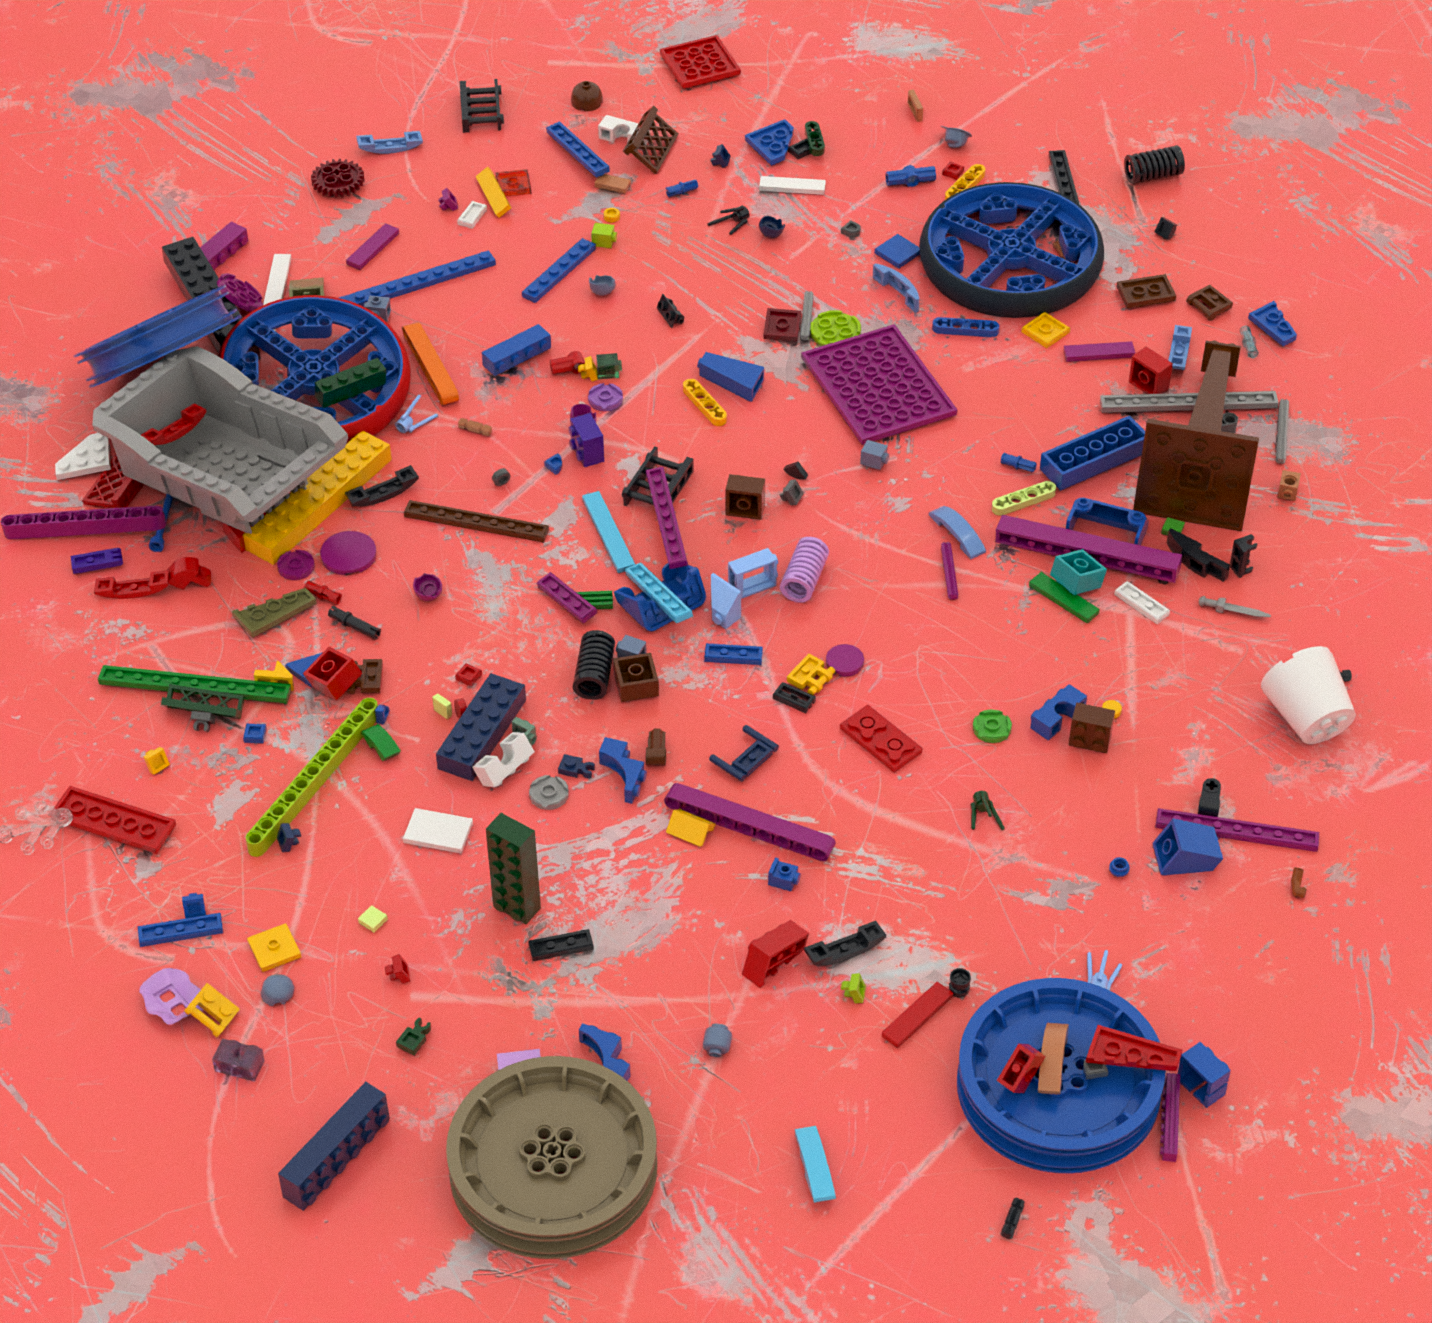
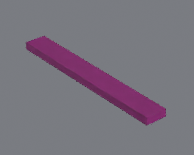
(666, 518)
(1246, 830)

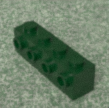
(350, 382)

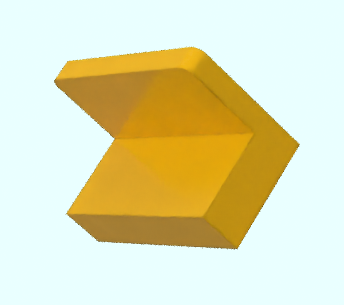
(689, 827)

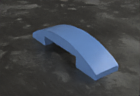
(390, 145)
(886, 275)
(1180, 346)
(960, 529)

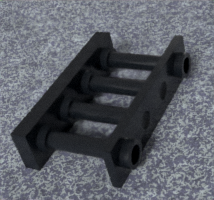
(466, 103)
(677, 480)

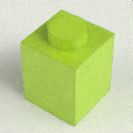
(603, 235)

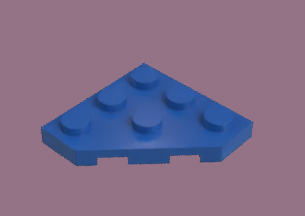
(772, 141)

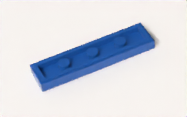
(180, 929)

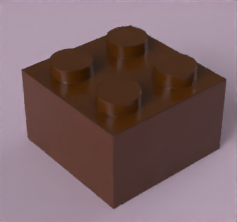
(745, 497)
(636, 677)
(1091, 727)

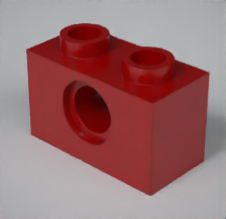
(1021, 1068)

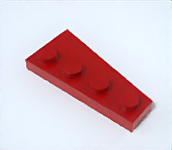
(1128, 1050)

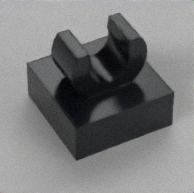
(1165, 228)

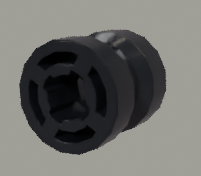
(960, 982)

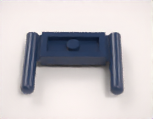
(750, 758)

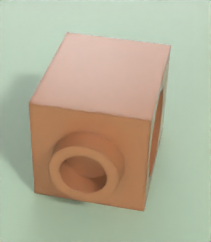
(1289, 485)

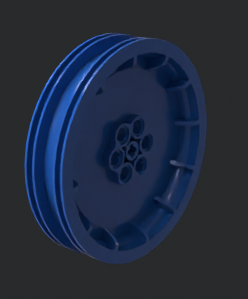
(157, 336)
(1080, 1126)

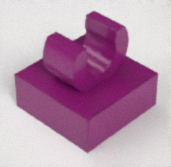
(448, 200)

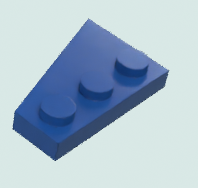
(1272, 322)

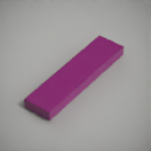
(372, 246)
(1099, 351)
(567, 597)

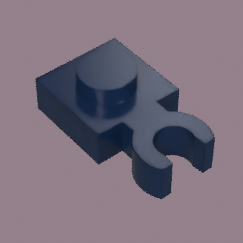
(574, 765)

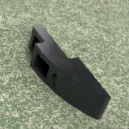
(1196, 559)

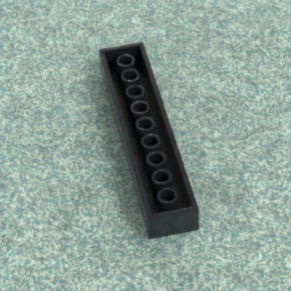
(195, 278)

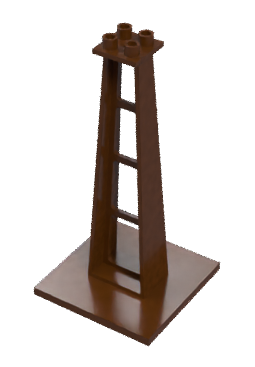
(1196, 468)

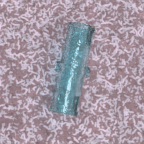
(1249, 341)

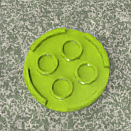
(834, 327)

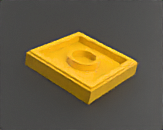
(1045, 330)

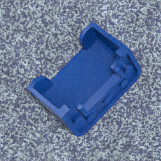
(682, 581)

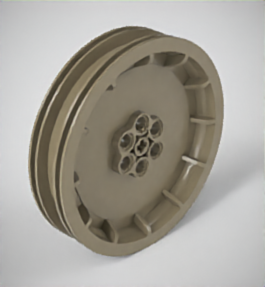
(543, 1210)

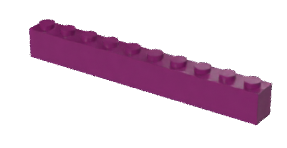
(1107, 551)

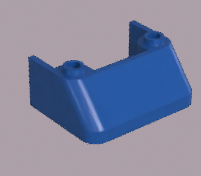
(1109, 515)

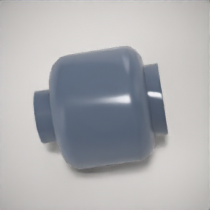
(717, 1040)

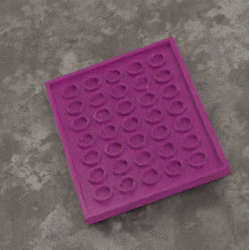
(878, 384)

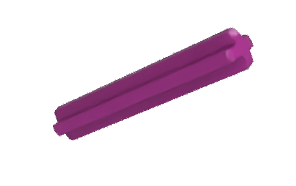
(949, 570)

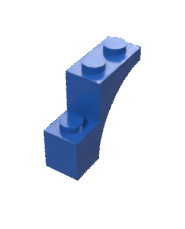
(617, 757)
(606, 1047)

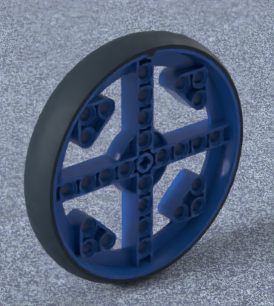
(1011, 249)

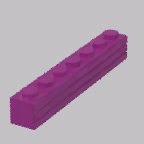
(1171, 1117)

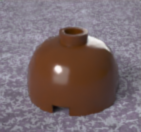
(586, 96)

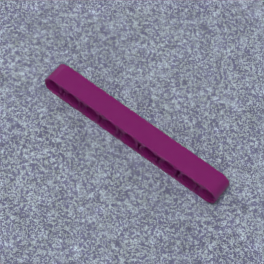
(83, 522)
(751, 822)

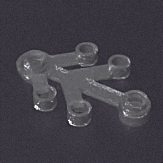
(37, 826)

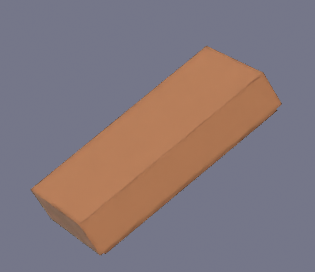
(915, 105)
(613, 183)

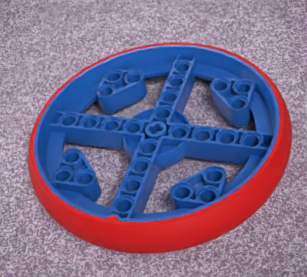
(313, 318)

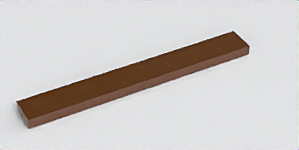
(476, 521)

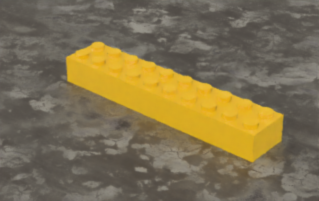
(324, 494)

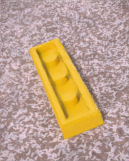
(493, 192)

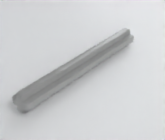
(1282, 431)

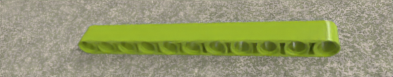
(311, 777)

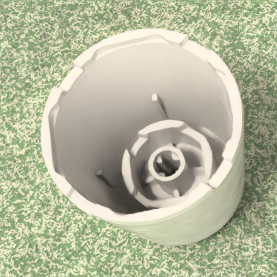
(1310, 694)

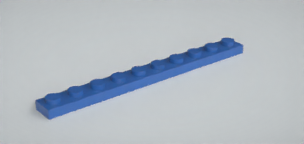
(425, 278)

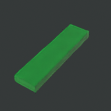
(1062, 597)

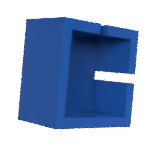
(1202, 1065)

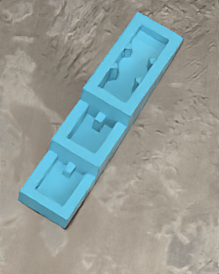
(815, 1164)

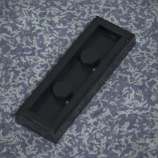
(561, 945)

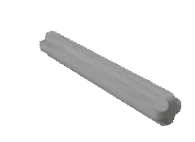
(806, 315)

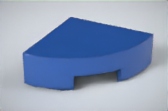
(554, 464)
(382, 713)

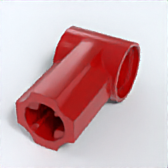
(567, 363)

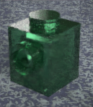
(608, 366)

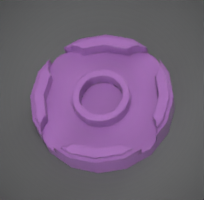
(605, 397)

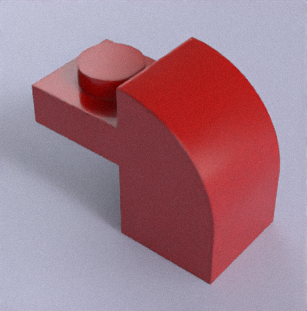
(187, 570)

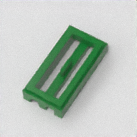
(598, 599)

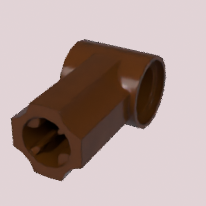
(656, 748)

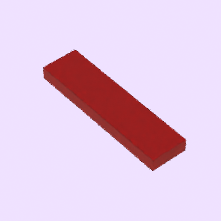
(917, 1014)

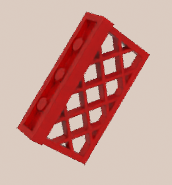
(121, 497)

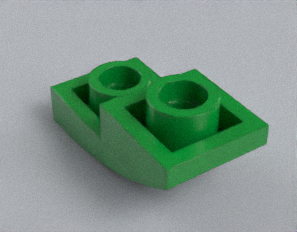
(382, 742)

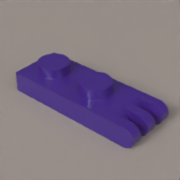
(96, 560)

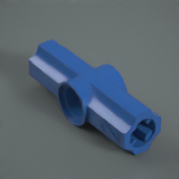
(910, 175)

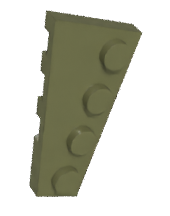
(273, 612)

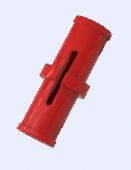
(323, 592)

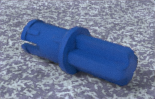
(681, 188)
(1018, 462)

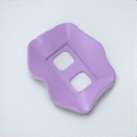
(162, 982)

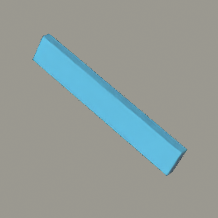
(608, 531)
(659, 593)

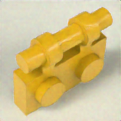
(806, 670)

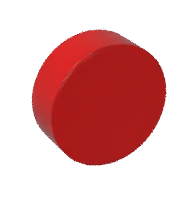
(460, 707)

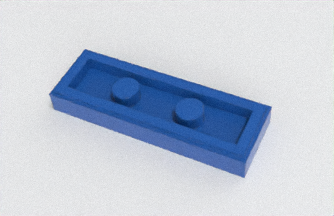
(733, 654)

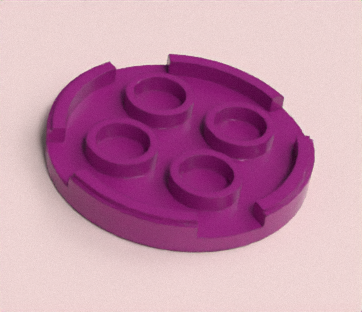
(240, 292)
(348, 552)

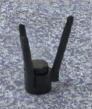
(739, 214)

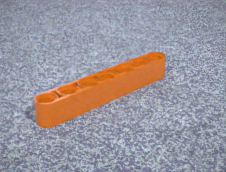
(430, 363)

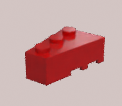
(773, 950)

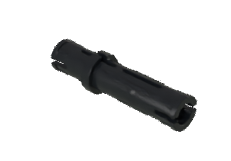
(348, 619)

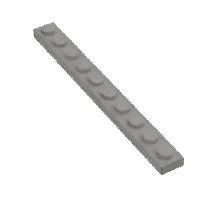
(1184, 401)

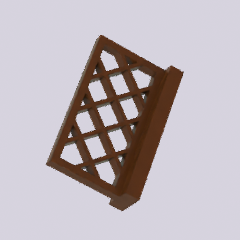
(642, 133)

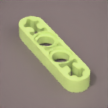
(1043, 491)

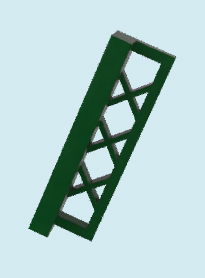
(200, 707)

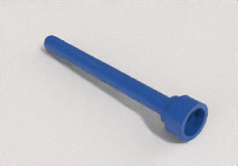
(157, 542)

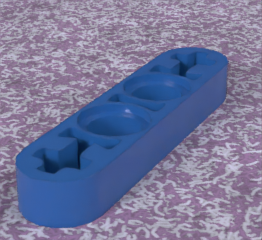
(991, 328)

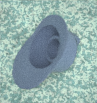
(956, 137)

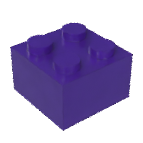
(586, 440)

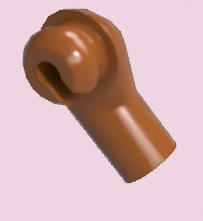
(1296, 880)

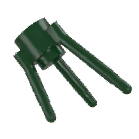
(983, 804)

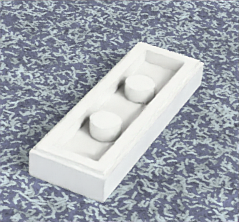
(1142, 602)

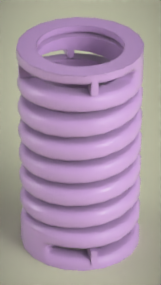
(804, 569)

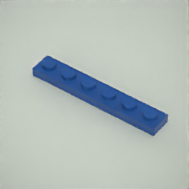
(578, 149)
(558, 270)

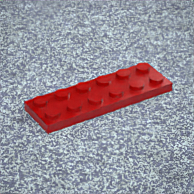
(116, 819)

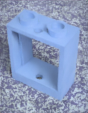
(749, 563)

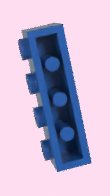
(516, 350)

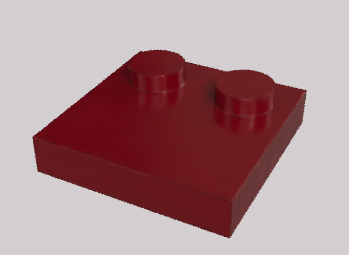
(782, 324)

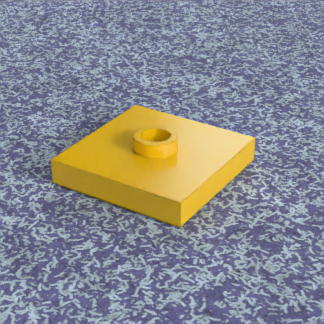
(274, 947)

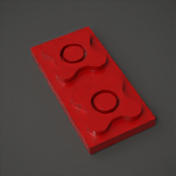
(881, 738)

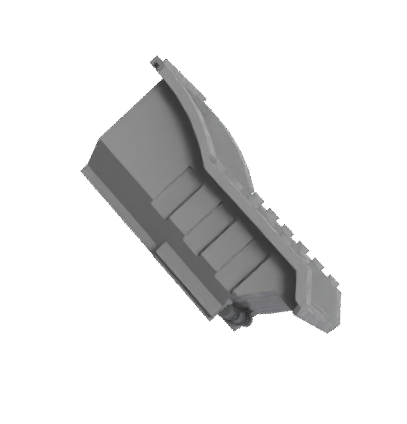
(241, 452)

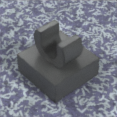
(792, 492)
(202, 718)

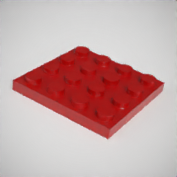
(700, 61)

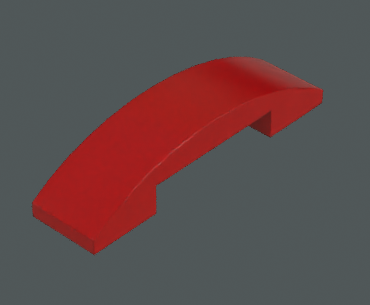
(190, 418)
(134, 588)

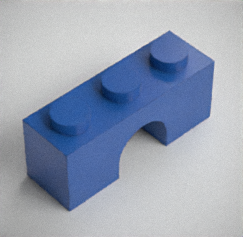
(1047, 719)

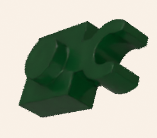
(413, 1039)

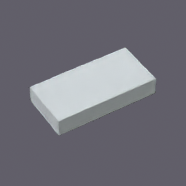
(472, 214)

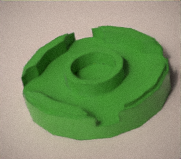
(992, 726)

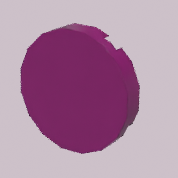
(295, 565)
(845, 659)

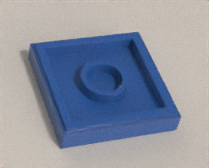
(898, 251)

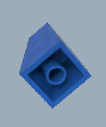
(1187, 848)

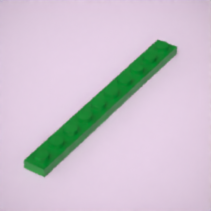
(161, 679)

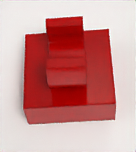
(398, 970)

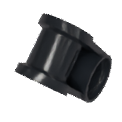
(1209, 800)

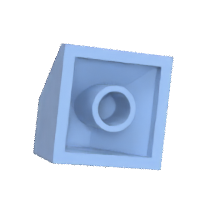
(724, 602)

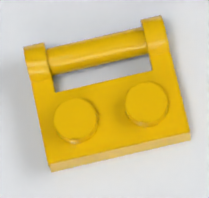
(215, 1005)

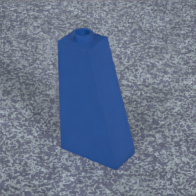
(732, 374)

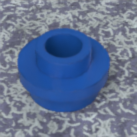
(1118, 863)

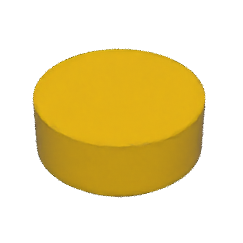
(611, 215)
(1113, 705)

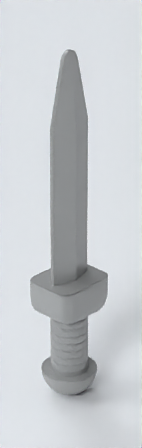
(1221, 605)

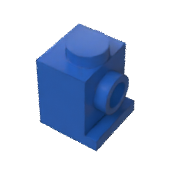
(783, 875)

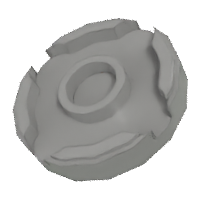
(548, 792)

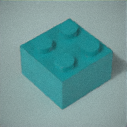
(1078, 572)

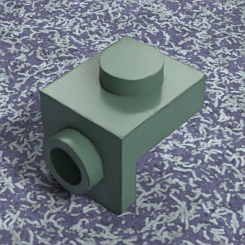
(525, 727)

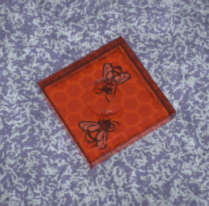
(514, 182)

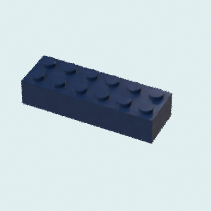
(481, 726)
(334, 1146)

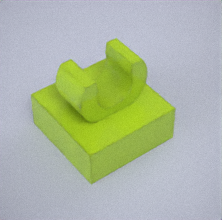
(854, 988)

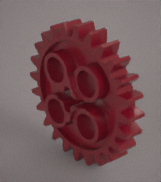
(337, 178)

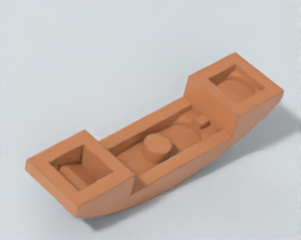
(1053, 1048)

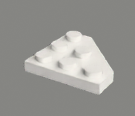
(86, 458)

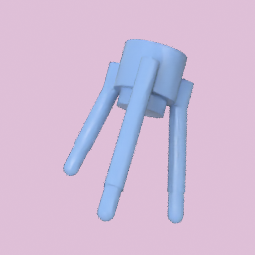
(405, 422)
(1100, 978)

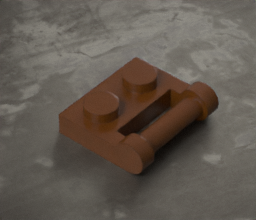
(1213, 299)

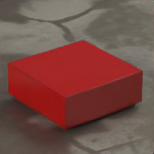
(953, 170)
(468, 675)

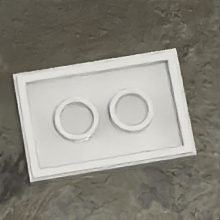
(438, 830)

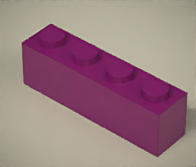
(224, 244)

